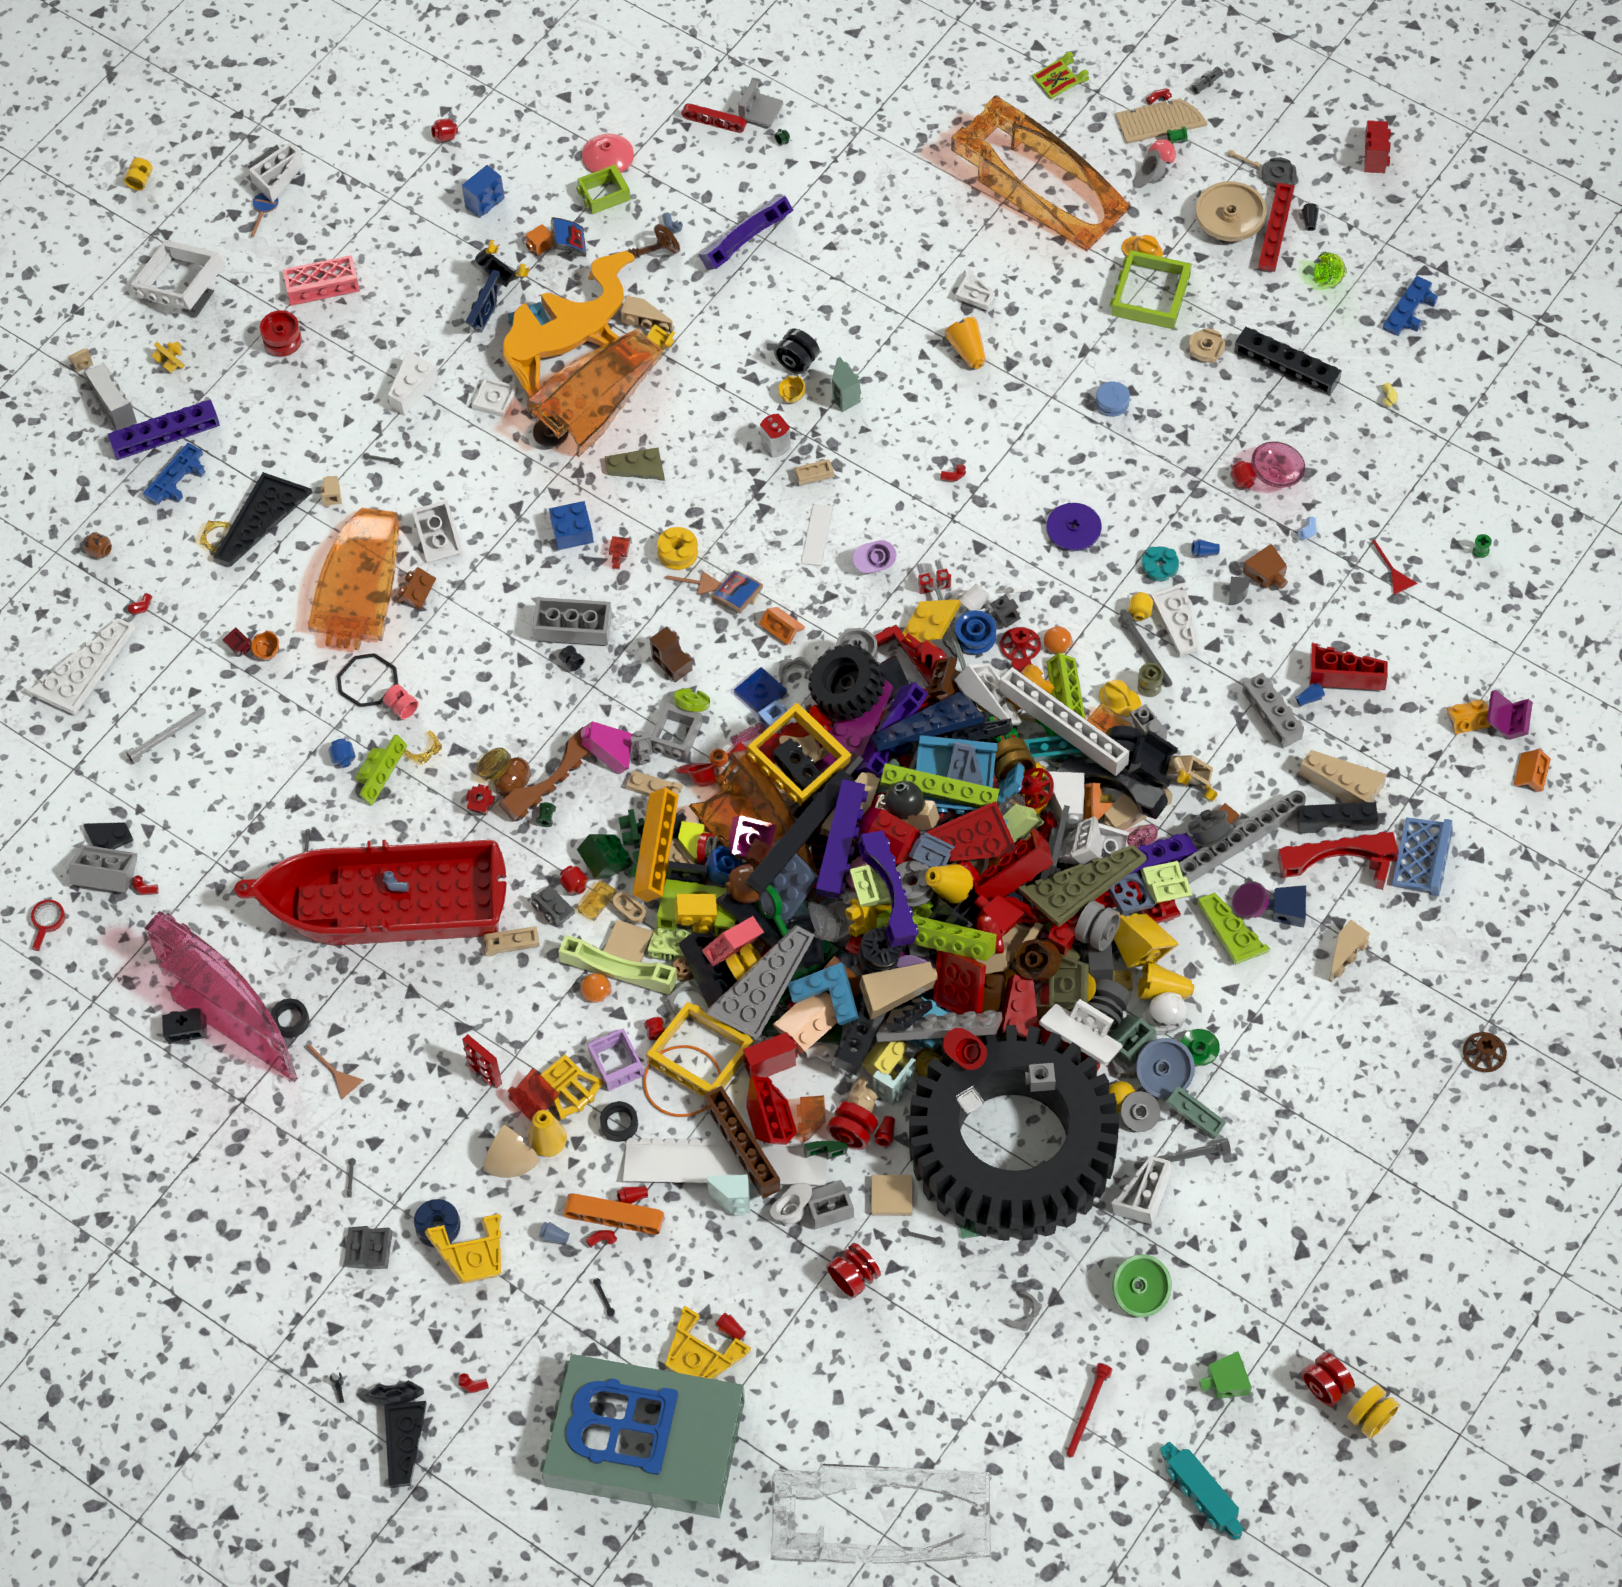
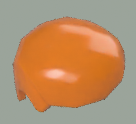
(1057, 640)
(265, 645)
(595, 987)

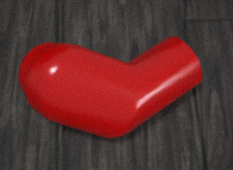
(1157, 94)
(955, 475)
(140, 606)
(607, 1235)

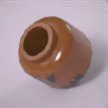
(97, 545)

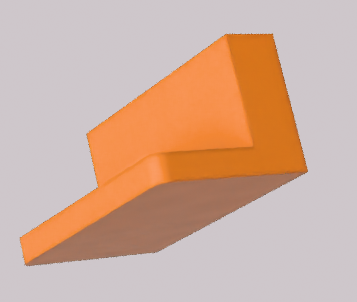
(781, 624)
(1532, 769)

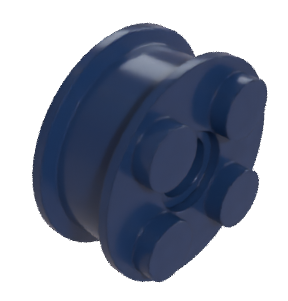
(434, 1211)

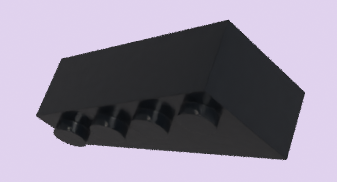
(711, 980)

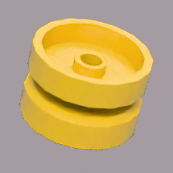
(740, 966)
(1373, 1411)

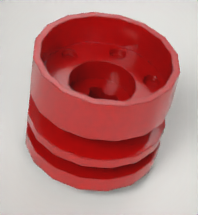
(854, 1270)

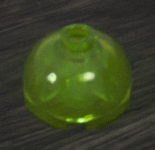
(1329, 270)

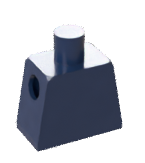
(1289, 905)

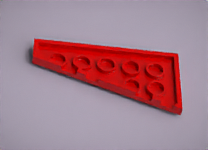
(976, 835)

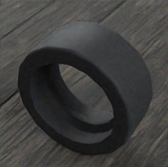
(287, 1004)
(615, 1107)

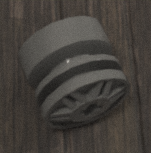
(1110, 1000)

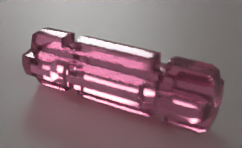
(748, 734)

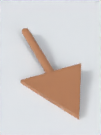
(706, 585)

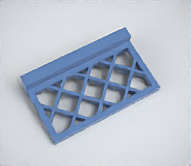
(1438, 861)

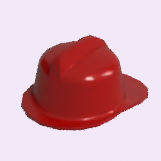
(700, 773)
(965, 1048)

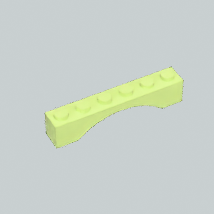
(647, 975)

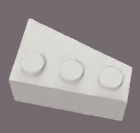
(276, 171)

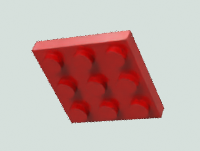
(959, 983)

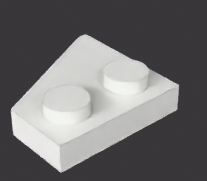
(975, 292)

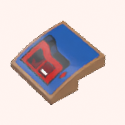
(737, 591)

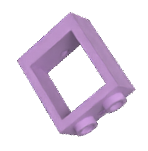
(620, 1076)

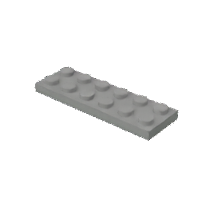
(937, 1026)

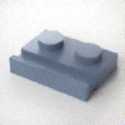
(931, 850)

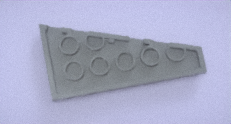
(758, 991)

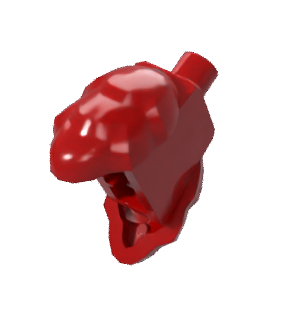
(1002, 915)

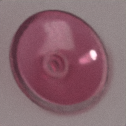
(1277, 464)

